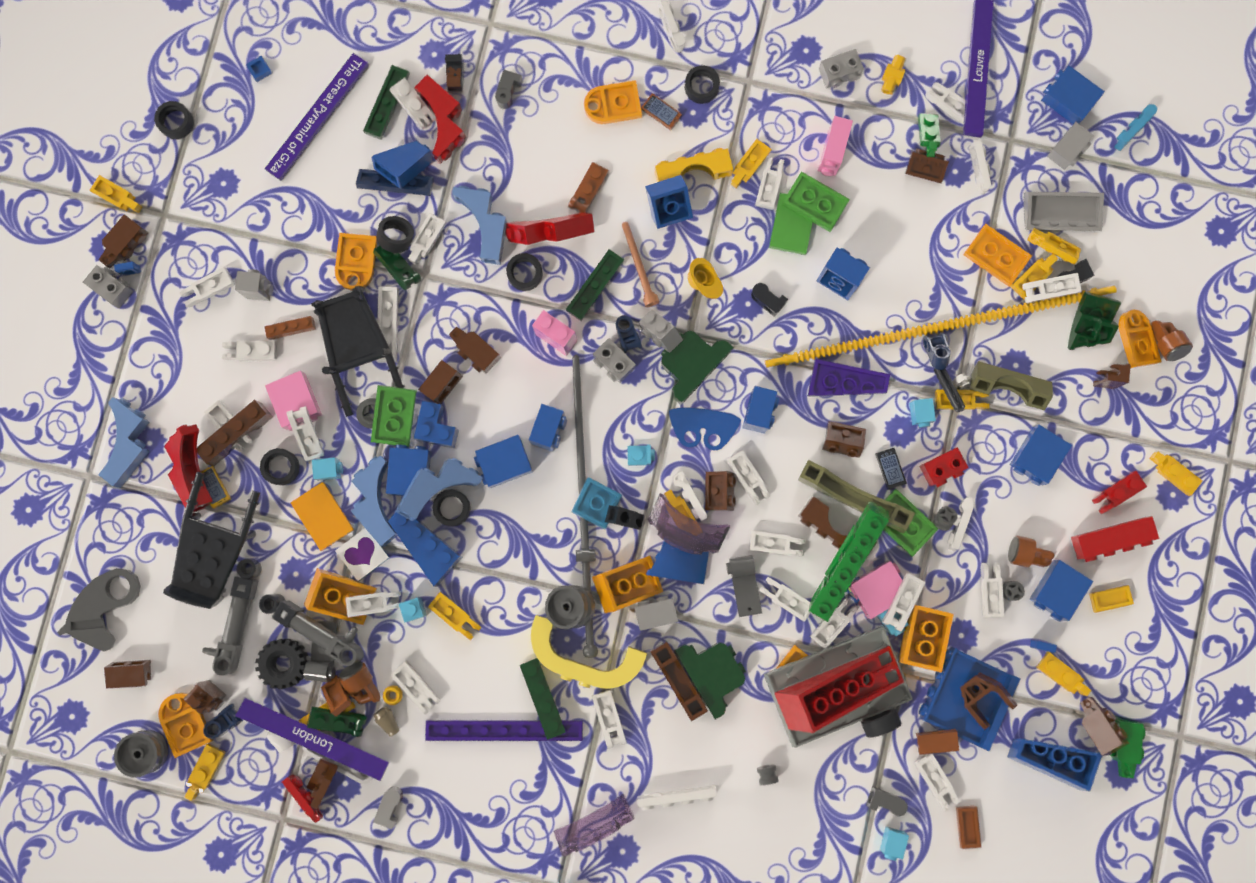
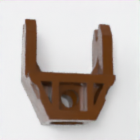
(986, 685)

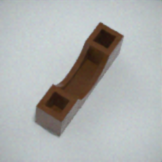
(219, 444)
(816, 515)
(679, 681)

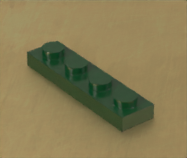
(384, 104)
(595, 285)
(542, 698)

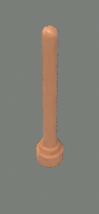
(650, 298)

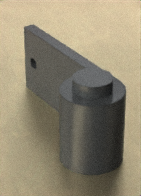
(745, 585)
(321, 665)

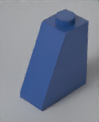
(402, 163)

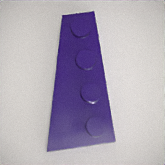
(840, 379)

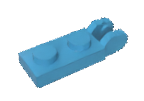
(1135, 126)

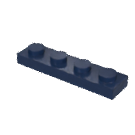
(375, 181)

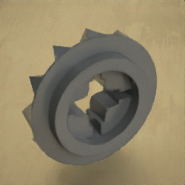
(364, 409)

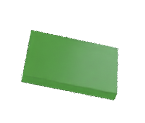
(815, 201)
(790, 230)
(393, 415)
(919, 530)

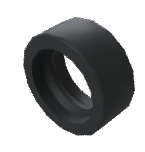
(705, 71)
(165, 109)
(391, 245)
(522, 257)
(266, 459)
(437, 504)
(881, 723)

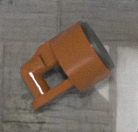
(1171, 341)
(1024, 553)
(356, 678)

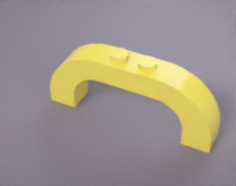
(571, 669)

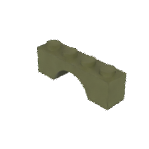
(1032, 390)

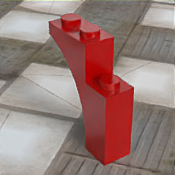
(445, 110)
(550, 229)
(183, 453)

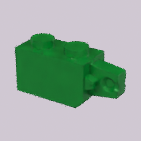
(1133, 753)

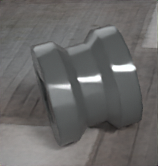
(945, 518)
(1017, 590)
(767, 774)

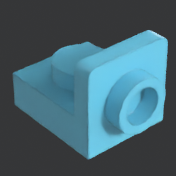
(640, 455)

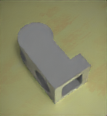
(387, 807)

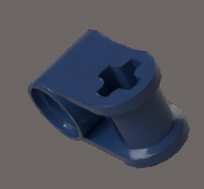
(627, 335)
(937, 350)
(224, 720)

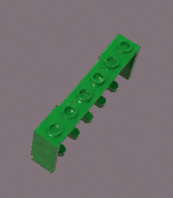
(848, 560)

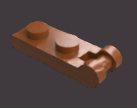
(588, 187)

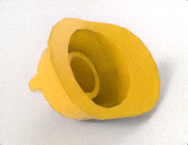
(704, 278)

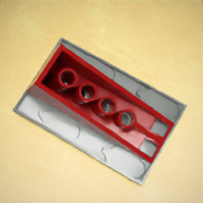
(838, 686)

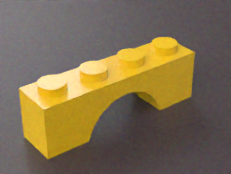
(715, 163)

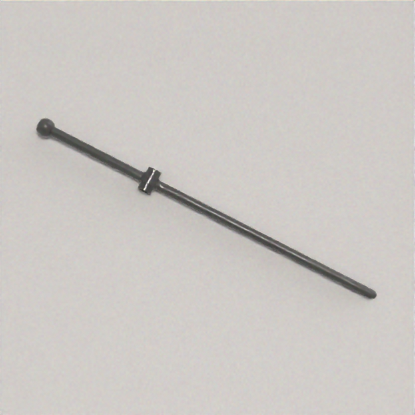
(583, 555)

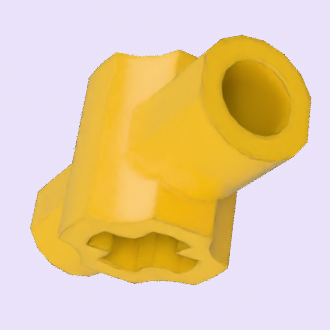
(893, 74)

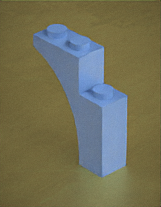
(491, 225)
(128, 449)
(427, 485)
(370, 510)

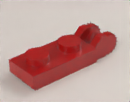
(1120, 491)

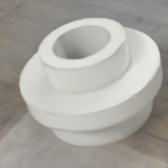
(962, 382)

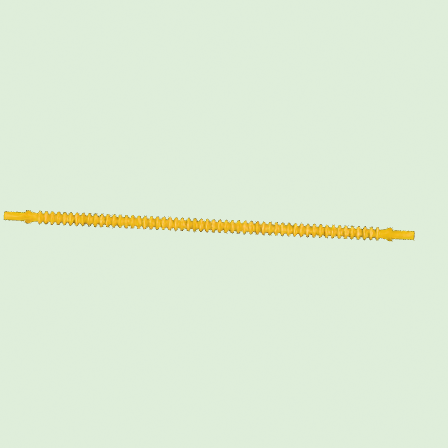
(1025, 308)

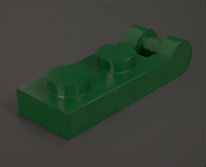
(397, 267)
(324, 720)

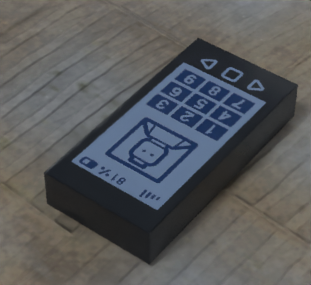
(890, 468)

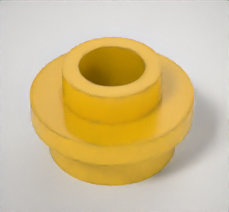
(386, 695)

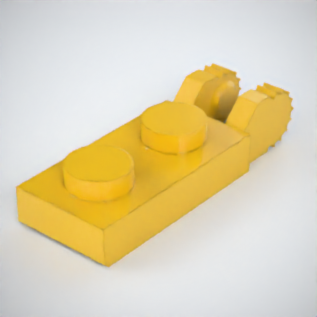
(968, 397)
(452, 614)

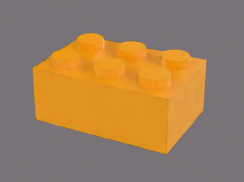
(926, 638)

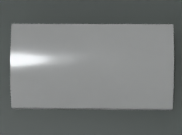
(1063, 211)

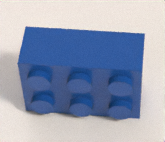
(843, 273)

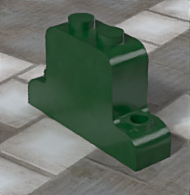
(692, 363)
(713, 673)

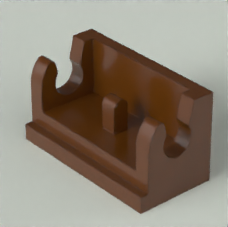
(1114, 378)
(440, 382)
(127, 674)

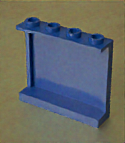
(946, 705)

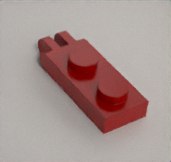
(302, 797)

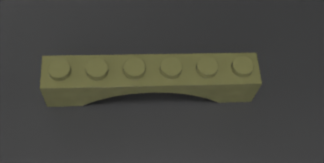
(842, 491)

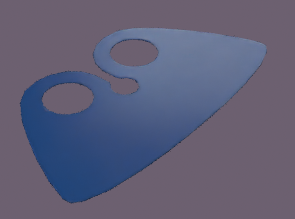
(713, 421)

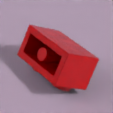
(943, 467)

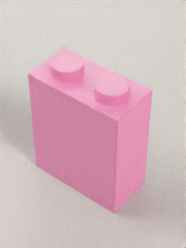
(835, 146)
(554, 333)
(292, 394)
(877, 588)

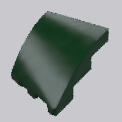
(1094, 321)

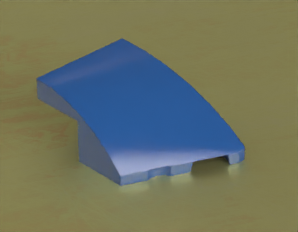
(679, 565)

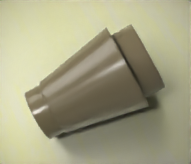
(386, 720)

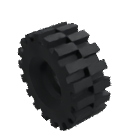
(268, 659)

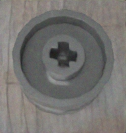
(570, 606)
(140, 753)

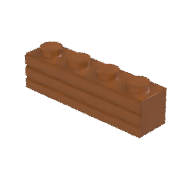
(290, 327)

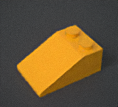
(626, 585)
(329, 593)

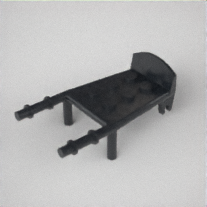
(351, 338)
(206, 553)

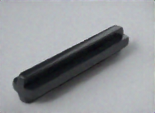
(950, 390)

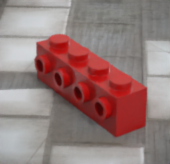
(1114, 538)

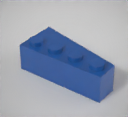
(426, 547)
(1062, 763)

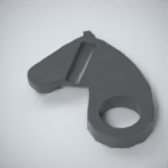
(86, 614)

